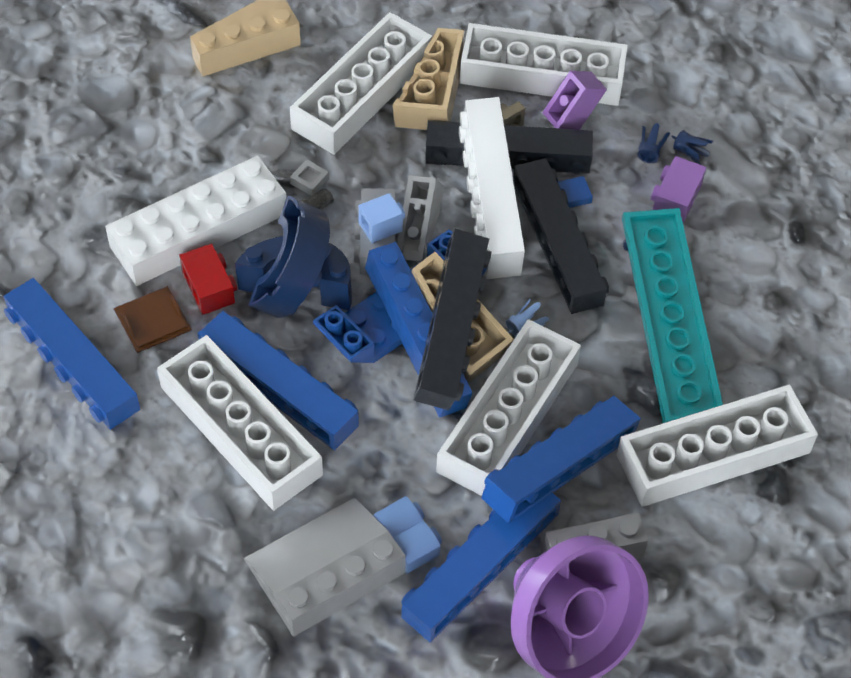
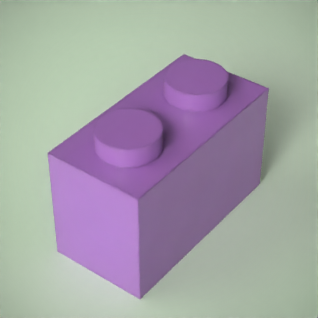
(574, 100)
(679, 186)

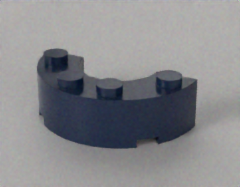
(298, 262)
(336, 272)

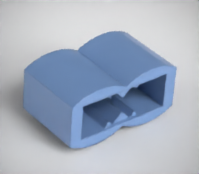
(410, 532)

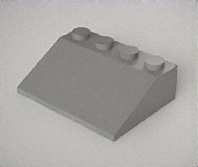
(326, 565)

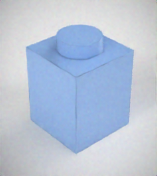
(381, 217)

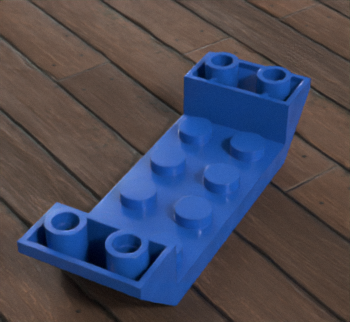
(366, 330)

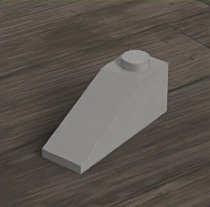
(421, 214)

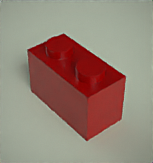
(208, 279)

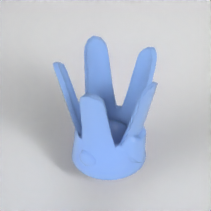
(516, 322)

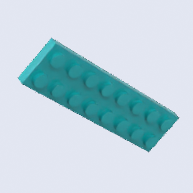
(671, 313)

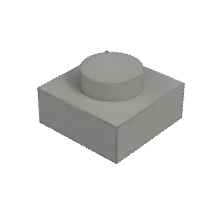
(309, 177)

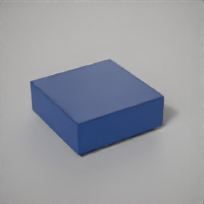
(576, 191)

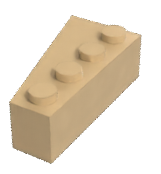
(245, 36)
(434, 82)
(490, 336)

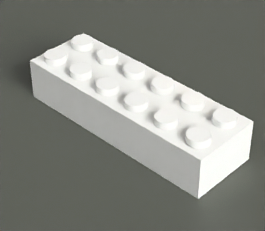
(538, 61)
(359, 83)
(492, 185)
(197, 216)
(508, 406)
(240, 422)
(716, 445)

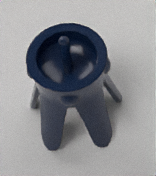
(690, 145)
(648, 148)

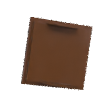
(152, 319)

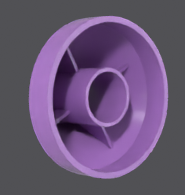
(578, 608)

